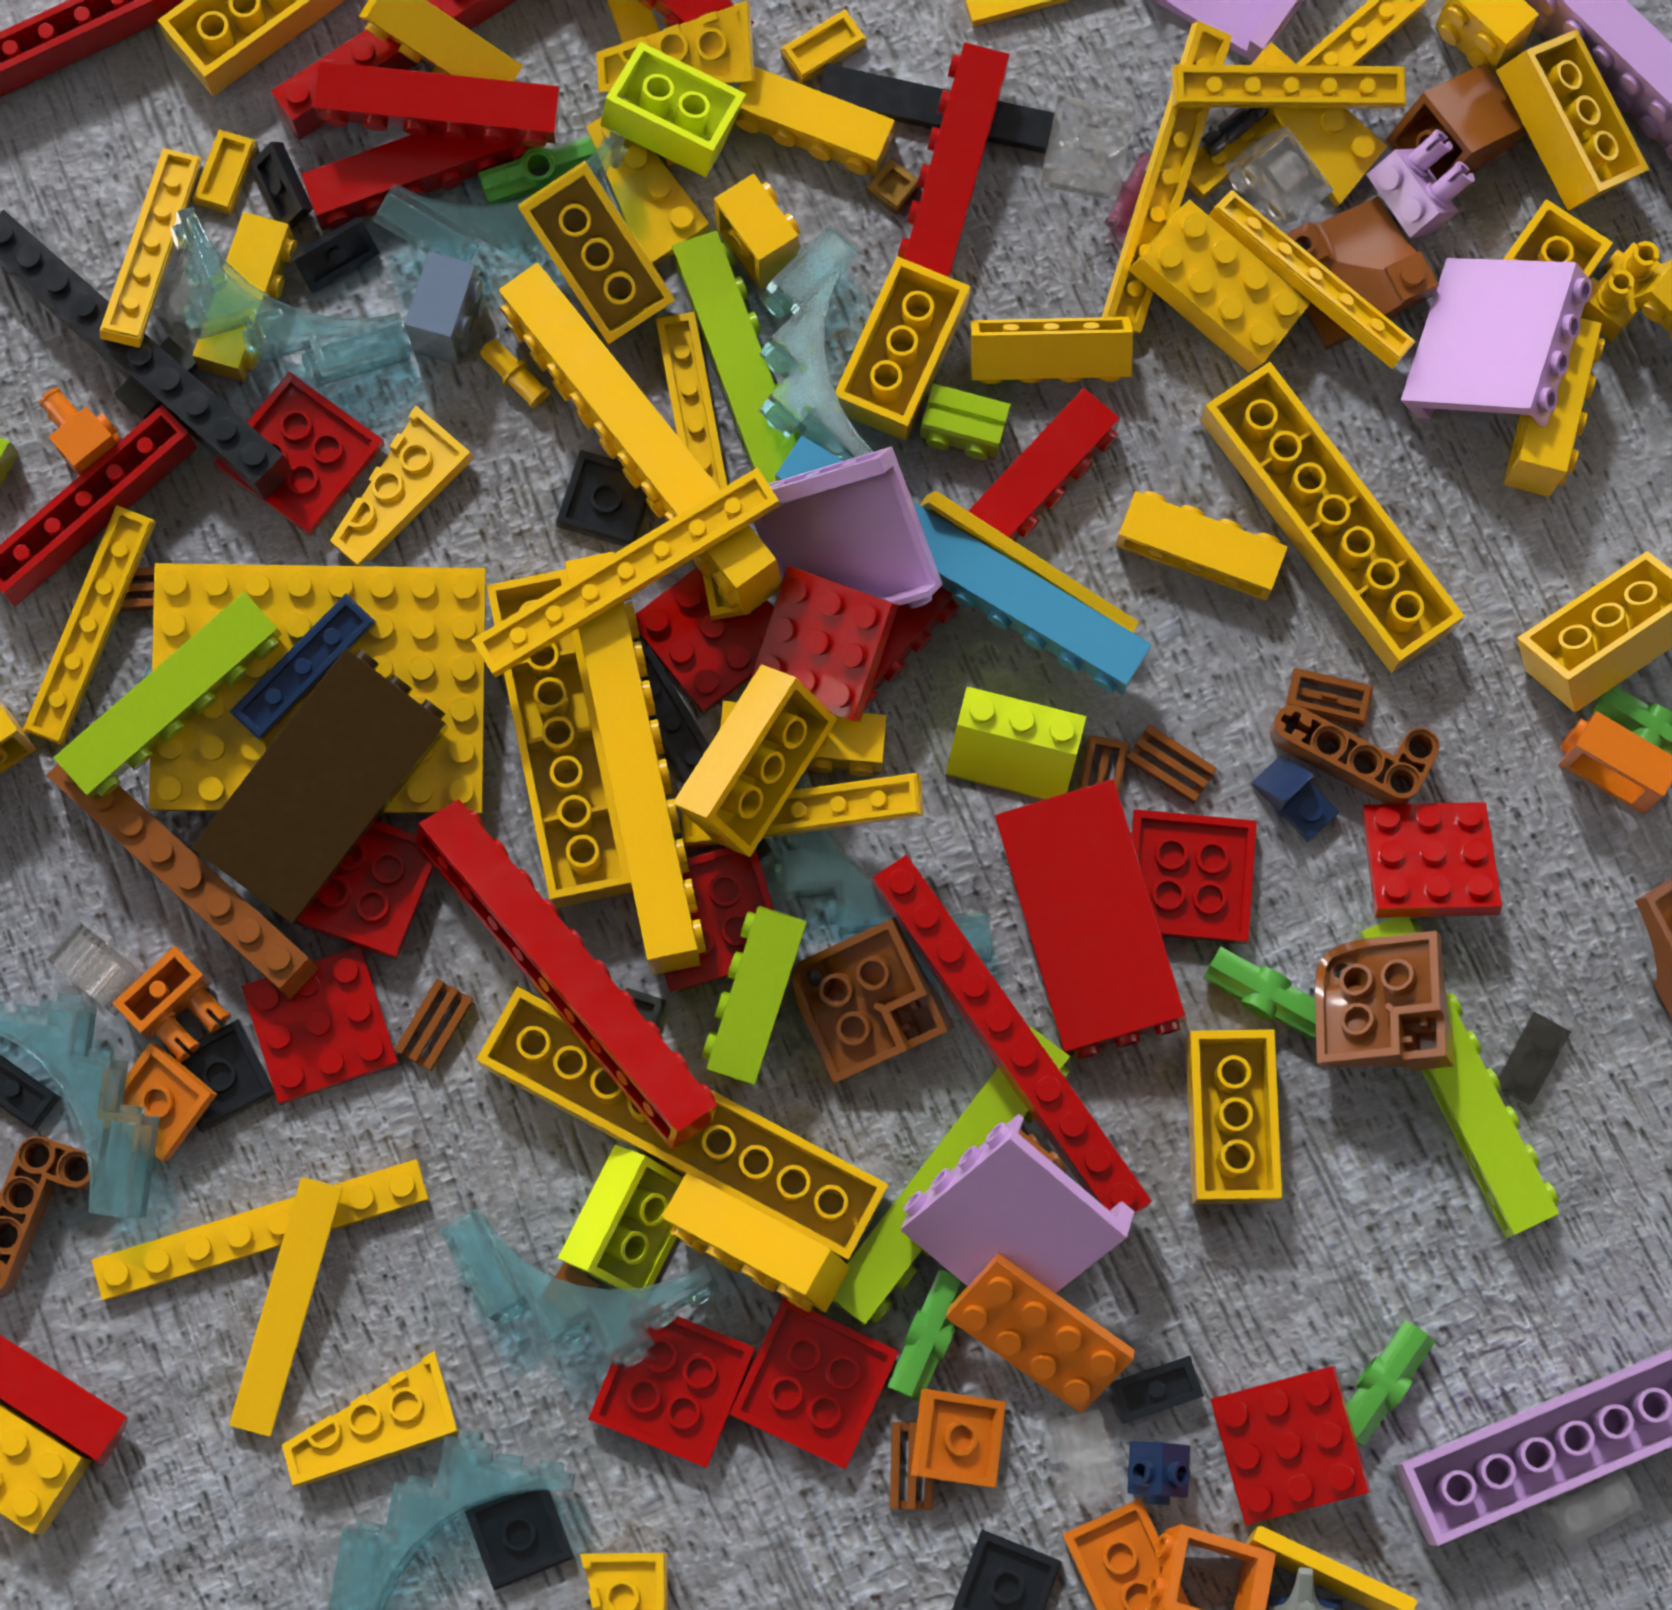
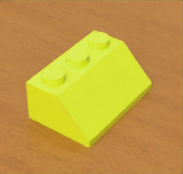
(672, 109)
(1015, 744)
(622, 1225)

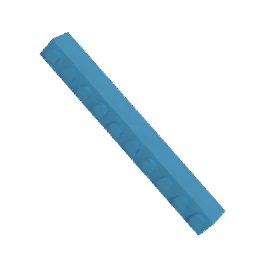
(1013, 594)

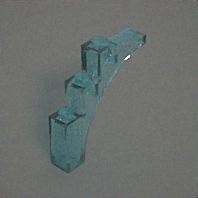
(453, 227)
(226, 302)
(797, 349)
(823, 870)
(116, 1134)
(617, 1316)
(467, 1476)

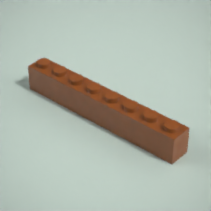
(194, 884)

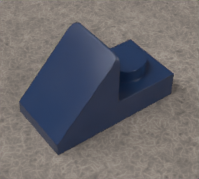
(1294, 797)

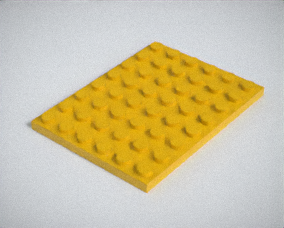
(419, 636)

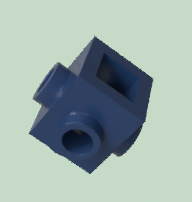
(1158, 1471)

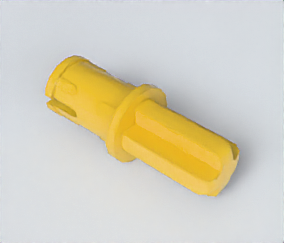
(514, 372)

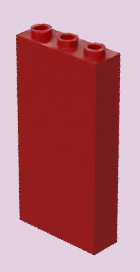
(1091, 920)

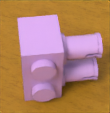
(1413, 191)

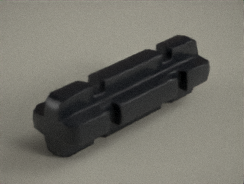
(1231, 129)

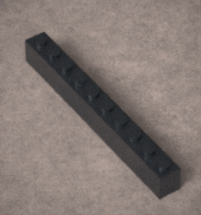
(146, 367)

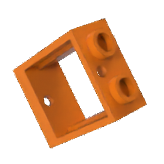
(1617, 761)
(1171, 1551)

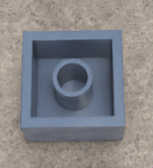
(445, 308)

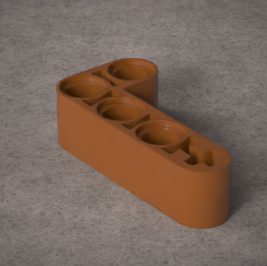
(1350, 747)
(42, 1181)

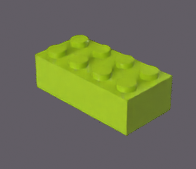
(756, 994)

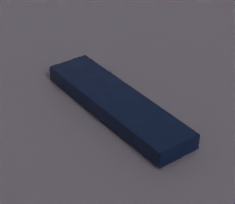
(302, 667)

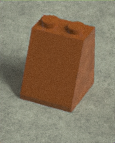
(1470, 112)

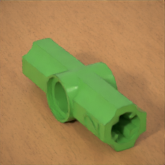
(515, 178)
(1646, 720)
(1263, 992)
(927, 1338)
(1387, 1379)

